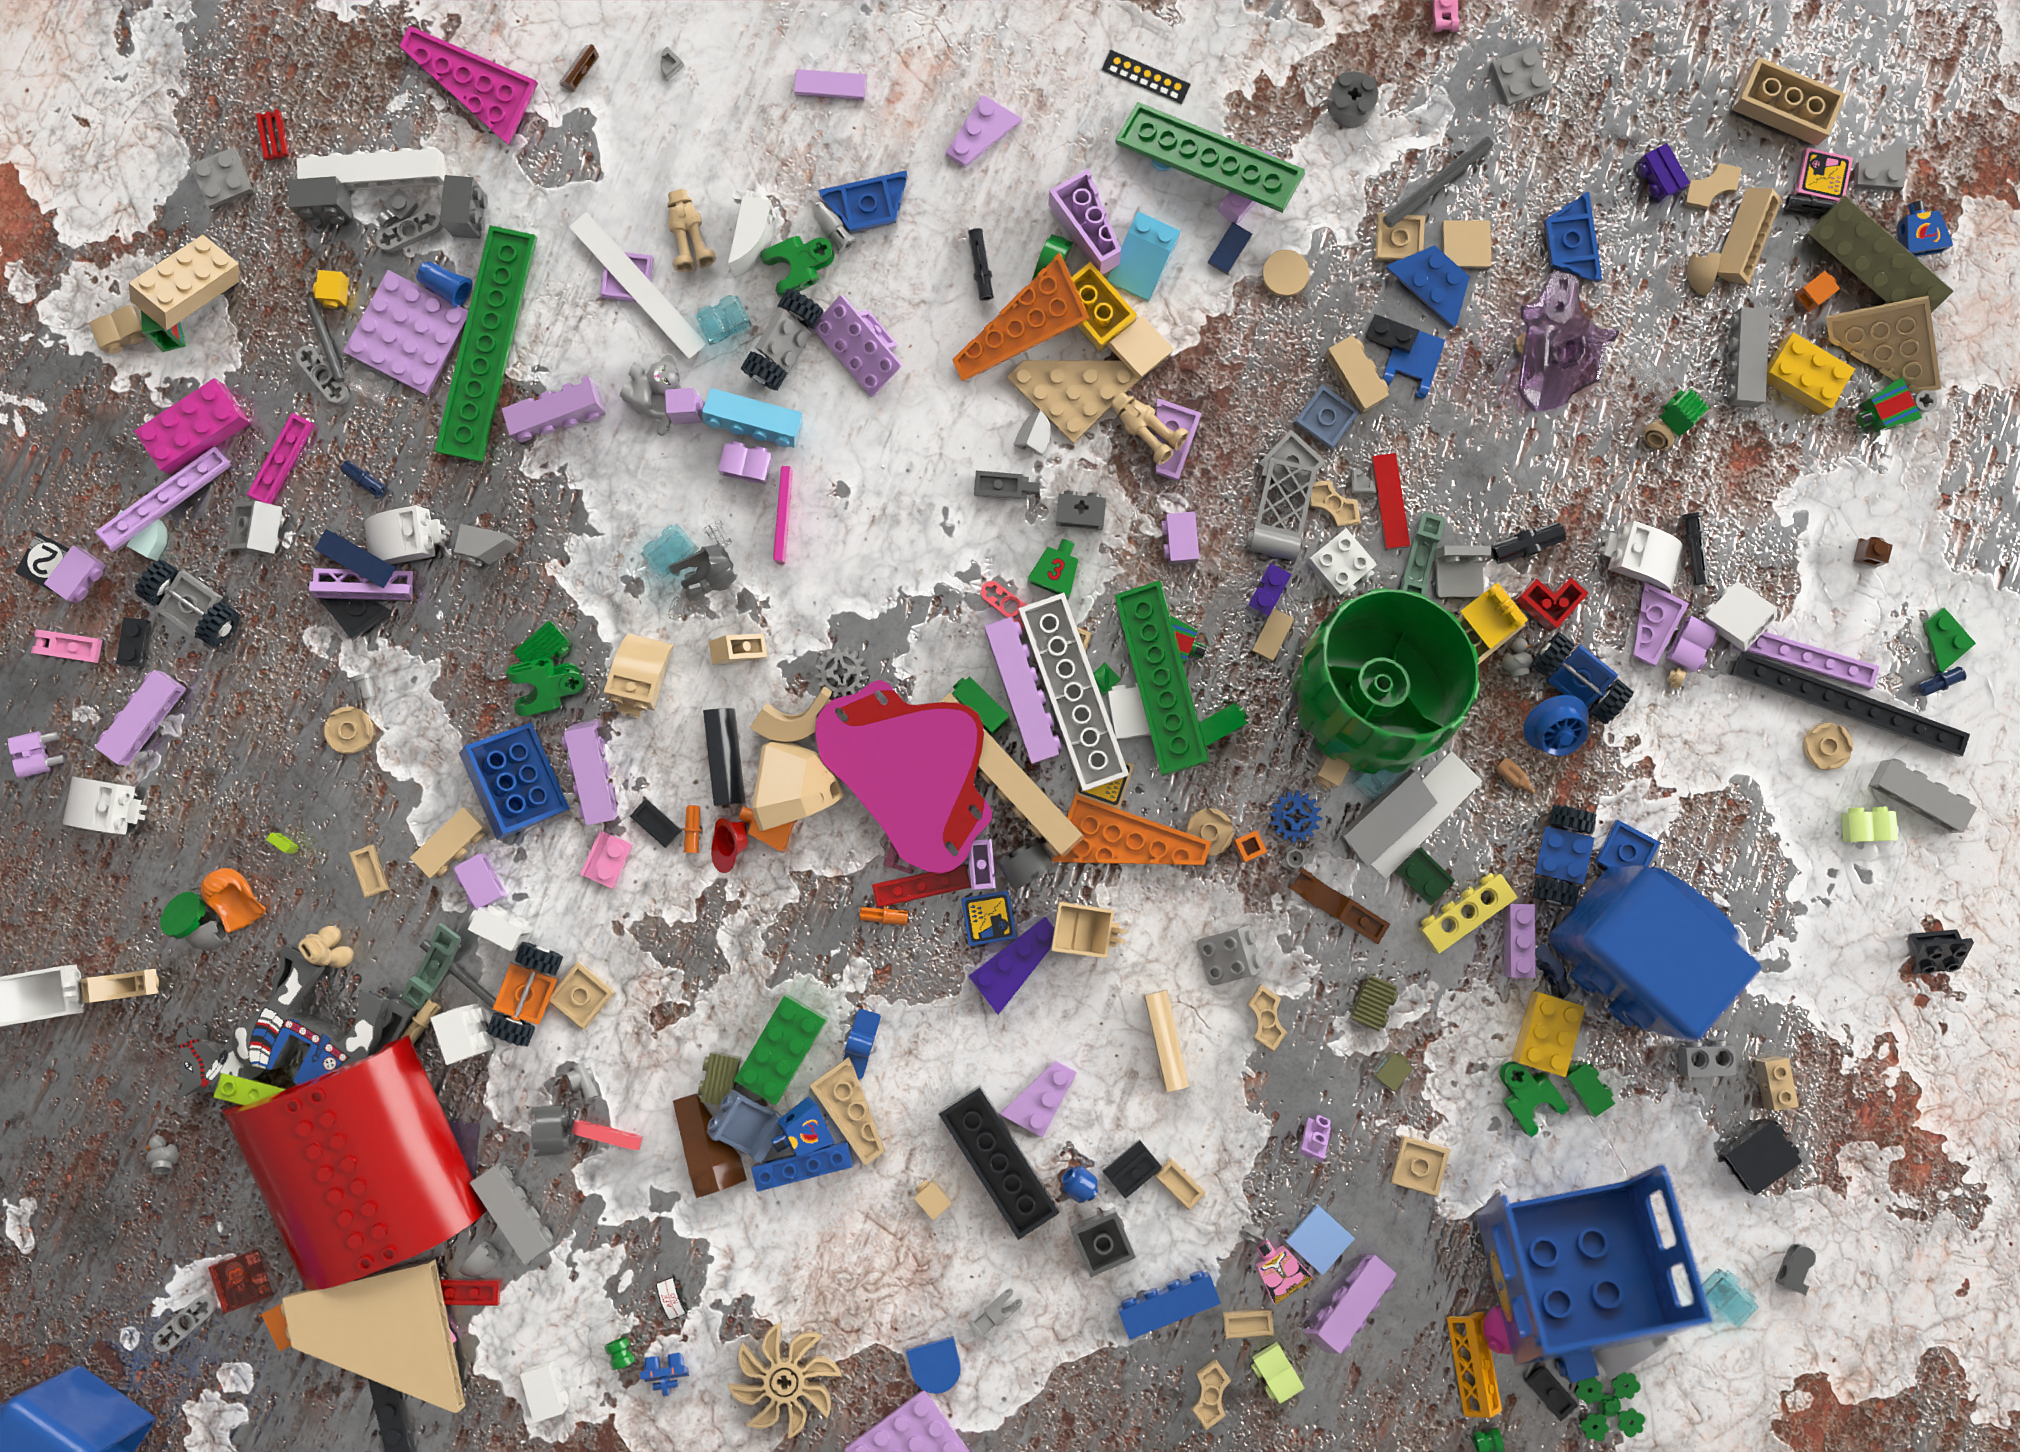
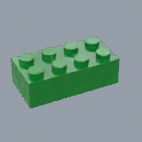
(781, 1049)

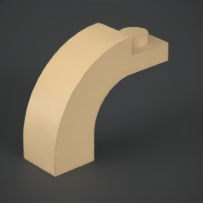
(787, 727)
(119, 986)

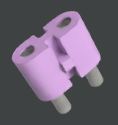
(30, 754)

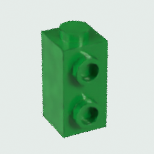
(1588, 1089)

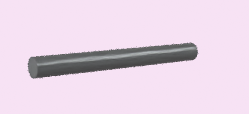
(325, 340)
(465, 979)

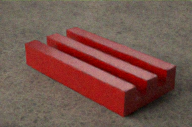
(268, 116)

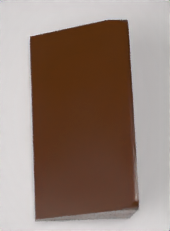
(579, 68)

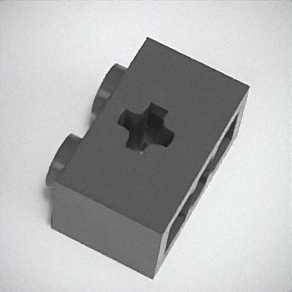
(1092, 516)

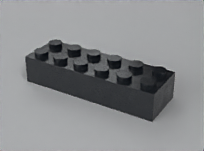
(999, 1162)

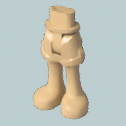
(685, 219)
(1138, 417)
(317, 948)

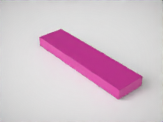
(280, 459)
(783, 514)

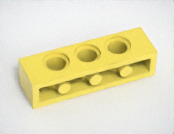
(1500, 897)

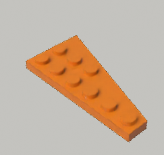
(1032, 317)
(1128, 839)

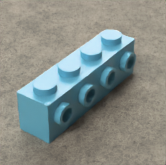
(752, 418)

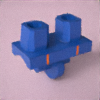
(675, 1369)

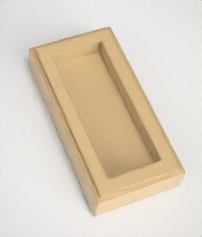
(1273, 634)
(369, 871)
(1180, 1183)
(1248, 1323)

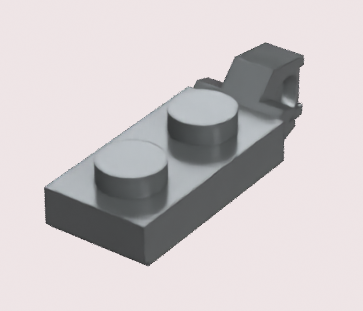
(1004, 485)

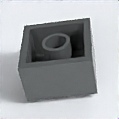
(320, 200)
(463, 207)
(1102, 1242)

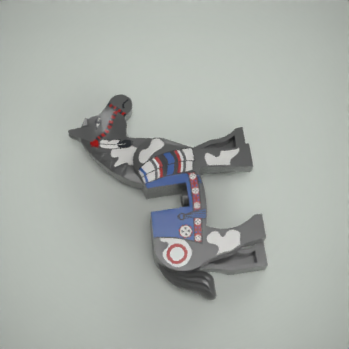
(277, 1030)

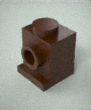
(1873, 552)

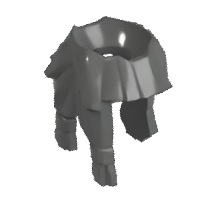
(712, 564)

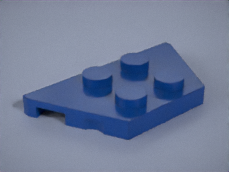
(868, 201)
(1573, 240)
(1434, 281)

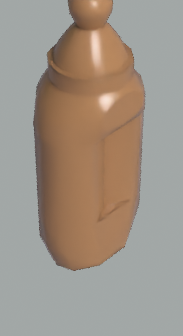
(1514, 775)

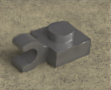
(398, 206)

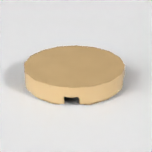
(1285, 273)
(348, 730)
(1827, 746)
(1212, 826)

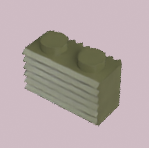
(1373, 1003)
(719, 1077)

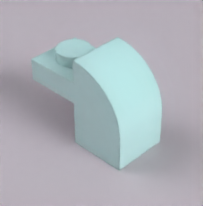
(150, 541)

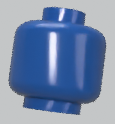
(1079, 1184)

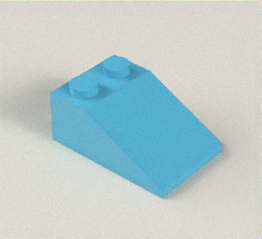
(1144, 256)

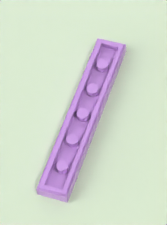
(163, 499)
(1814, 660)

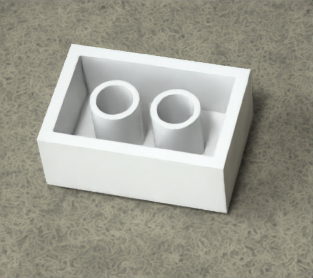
(462, 1033)

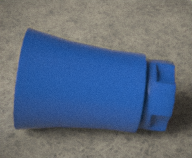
(446, 284)

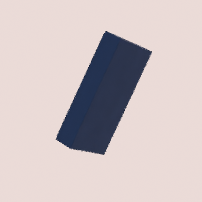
(1230, 248)

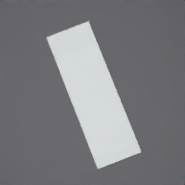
(1450, 785)

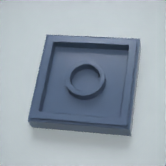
(1326, 417)

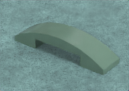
(1422, 553)
(433, 968)

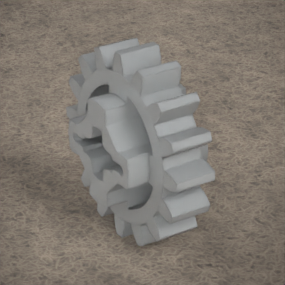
(829, 674)

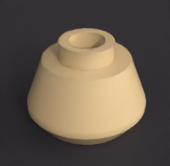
(1659, 435)

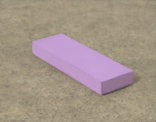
(830, 84)

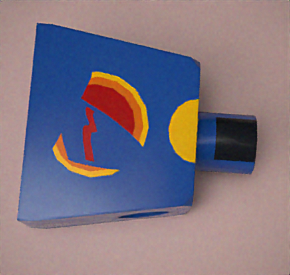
(1923, 231)
(802, 1129)

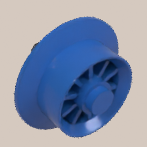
(1557, 725)

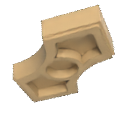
(1723, 180)
(1342, 510)
(1269, 1030)
(1213, 1382)

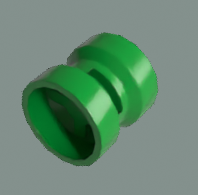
(620, 1355)
(1490, 1441)

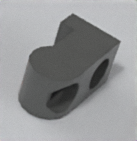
(1795, 1268)

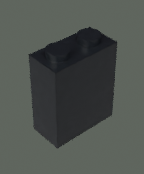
(1760, 1156)

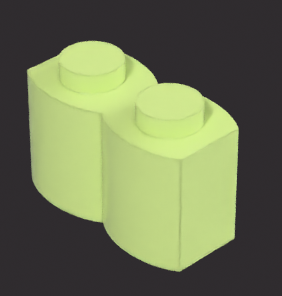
(1869, 826)
(1277, 1372)

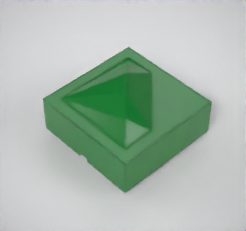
(1105, 678)

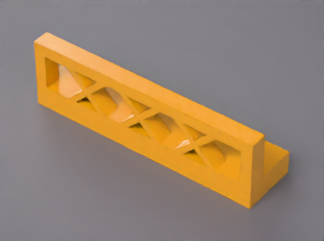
(1482, 1366)

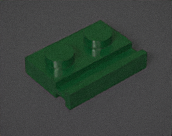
(1425, 876)

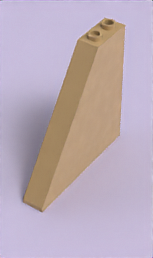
(384, 1329)

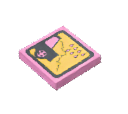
(1823, 175)

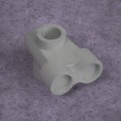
(581, 1079)

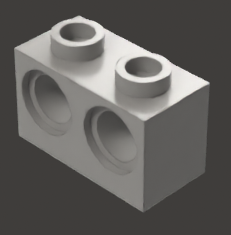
(1707, 1064)

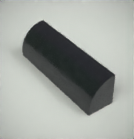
(724, 756)

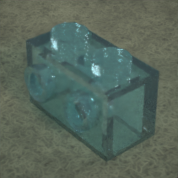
(668, 549)
(1376, 784)

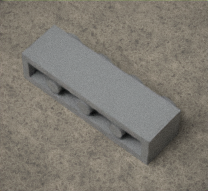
(1748, 357)
(1923, 796)
(512, 1212)

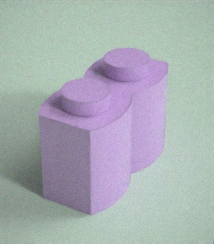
(745, 463)
(1691, 644)

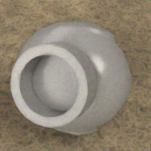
(1519, 663)
(160, 1156)

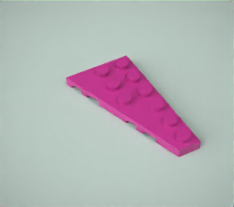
(484, 87)

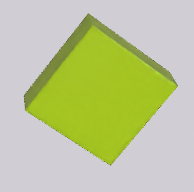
(282, 843)

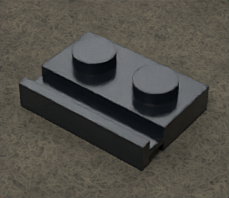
(1132, 1169)

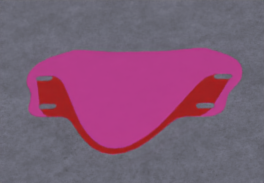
(909, 770)

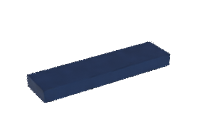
(355, 558)

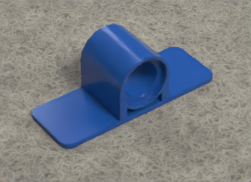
(861, 1040)

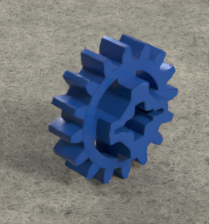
(1294, 828)

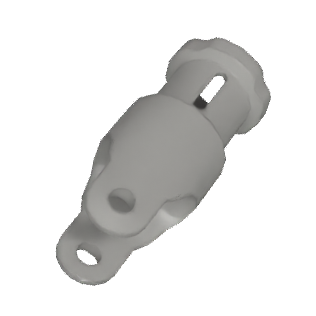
(833, 227)
(994, 1314)

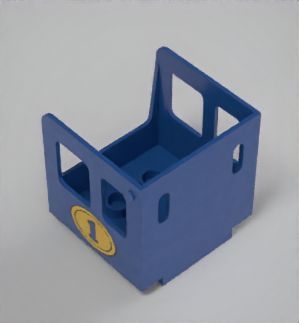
(1590, 1269)

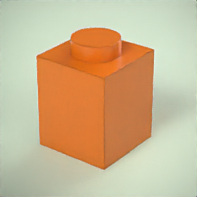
(1817, 291)
(1249, 846)

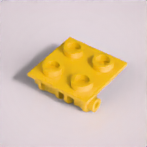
(1493, 615)

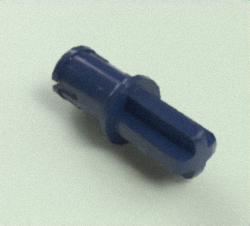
(363, 478)
(1942, 681)

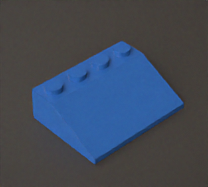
(513, 780)

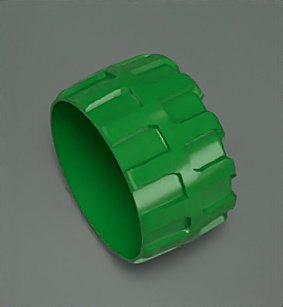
(1391, 644)

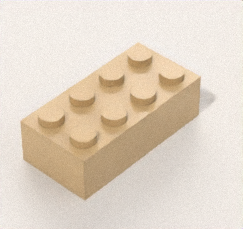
(1788, 101)
(184, 282)

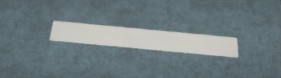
(637, 285)

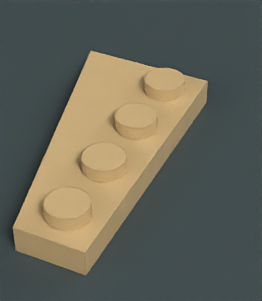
(846, 1104)

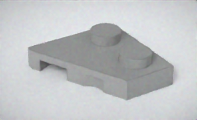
(1882, 170)

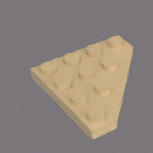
(1893, 339)
(1072, 391)

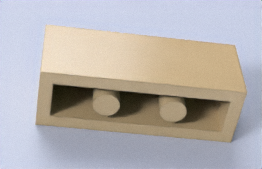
(1357, 374)
(449, 843)

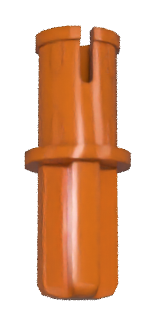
(692, 829)
(886, 916)

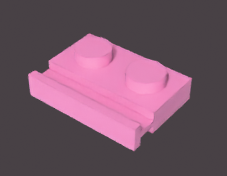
(606, 859)

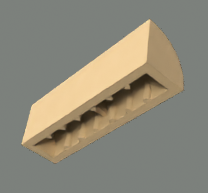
(1748, 235)
(1166, 1040)

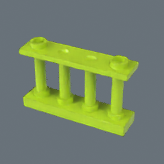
(243, 1090)

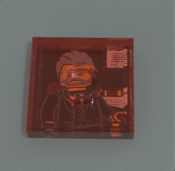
(240, 1281)

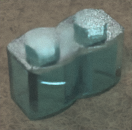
(723, 319)
(1729, 1298)

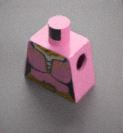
(1280, 1271)

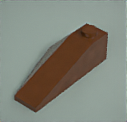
(709, 1162)

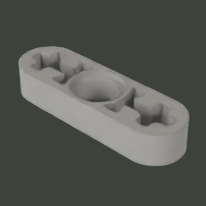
(399, 227)
(313, 371)
(174, 1324)

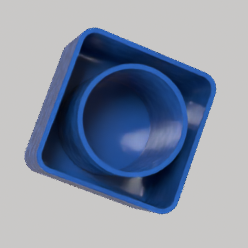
(1655, 951)
(72, 1415)

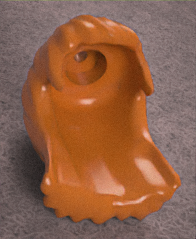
(231, 898)

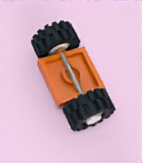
(524, 994)

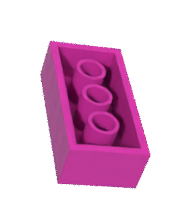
(192, 426)

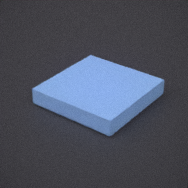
(1319, 1239)

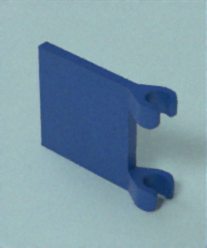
(1418, 364)

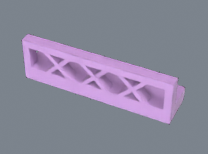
(362, 589)

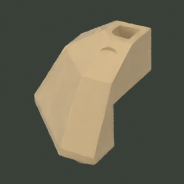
(791, 785)

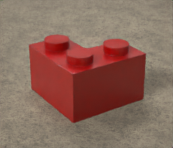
(1551, 607)

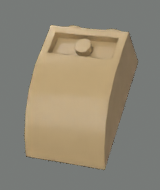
(637, 674)
(1085, 930)

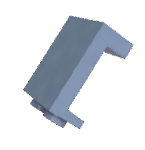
(745, 1125)

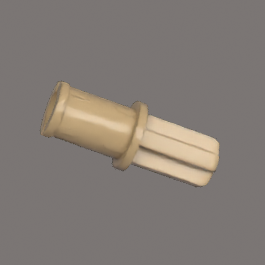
(421, 1020)

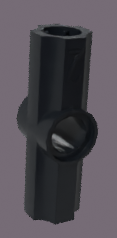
(1528, 543)

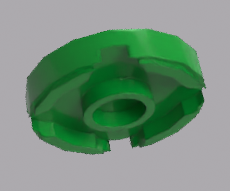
(182, 915)

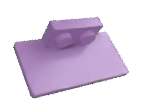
(859, 344)

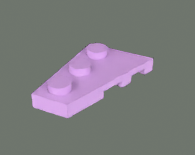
(981, 129)
(1175, 417)
(1656, 623)
(1040, 1100)

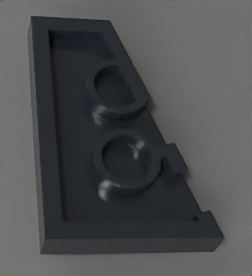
(353, 614)

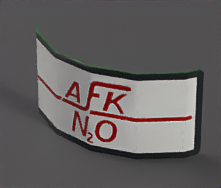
(670, 1299)

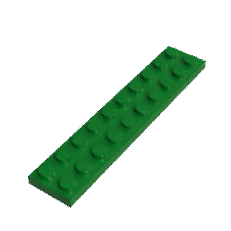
(486, 344)

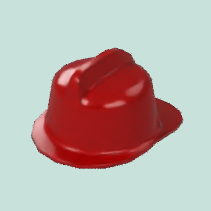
(727, 843)

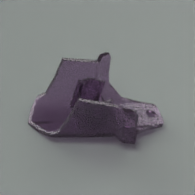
(1560, 346)

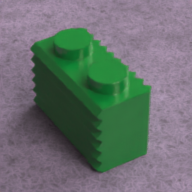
(1683, 411)
(544, 643)

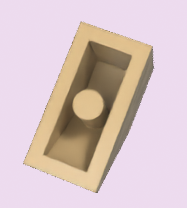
(737, 648)

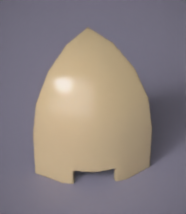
(1702, 272)

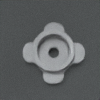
(1288, 861)
(1252, 1233)

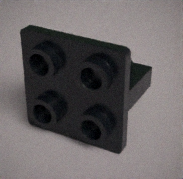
(1939, 951)

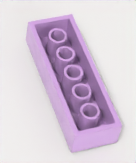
(1021, 691)

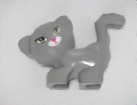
(660, 377)

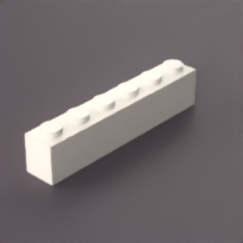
(377, 169)

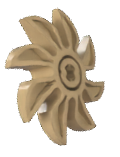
(774, 1386)

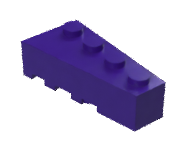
(1009, 968)

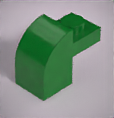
(1051, 248)

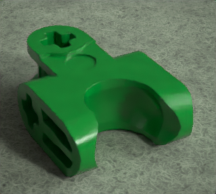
(803, 261)
(548, 682)
(1527, 1094)

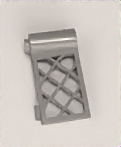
(1274, 540)

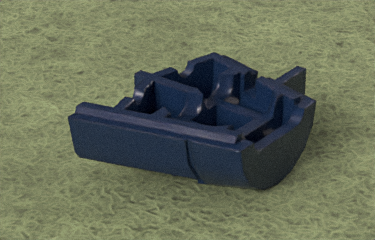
(1553, 970)

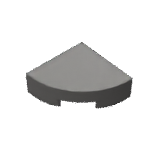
(670, 63)
(1361, 483)

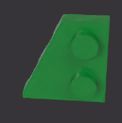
(1946, 639)

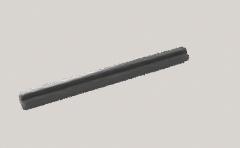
(1438, 181)

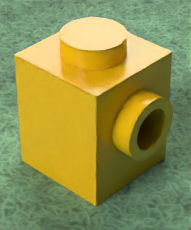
(331, 288)

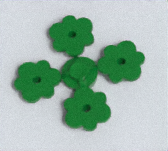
(1610, 1406)

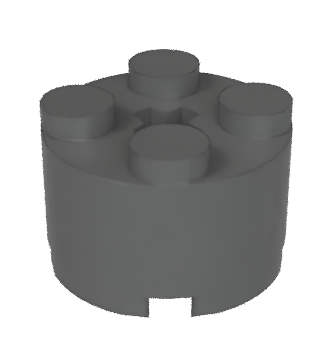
(1356, 87)
(1025, 864)
(549, 1130)

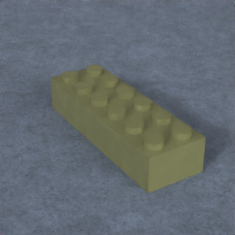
(1877, 256)

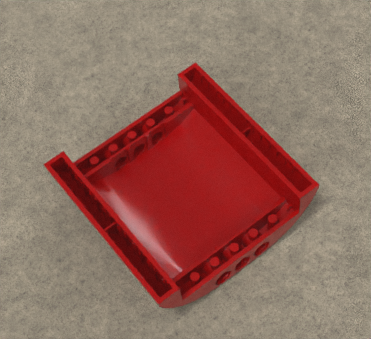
(357, 1167)

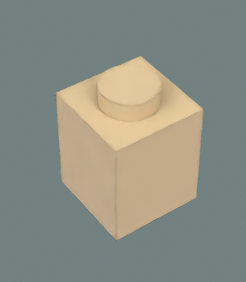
(932, 1198)

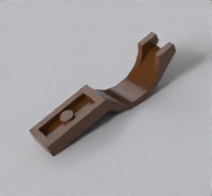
(1339, 906)

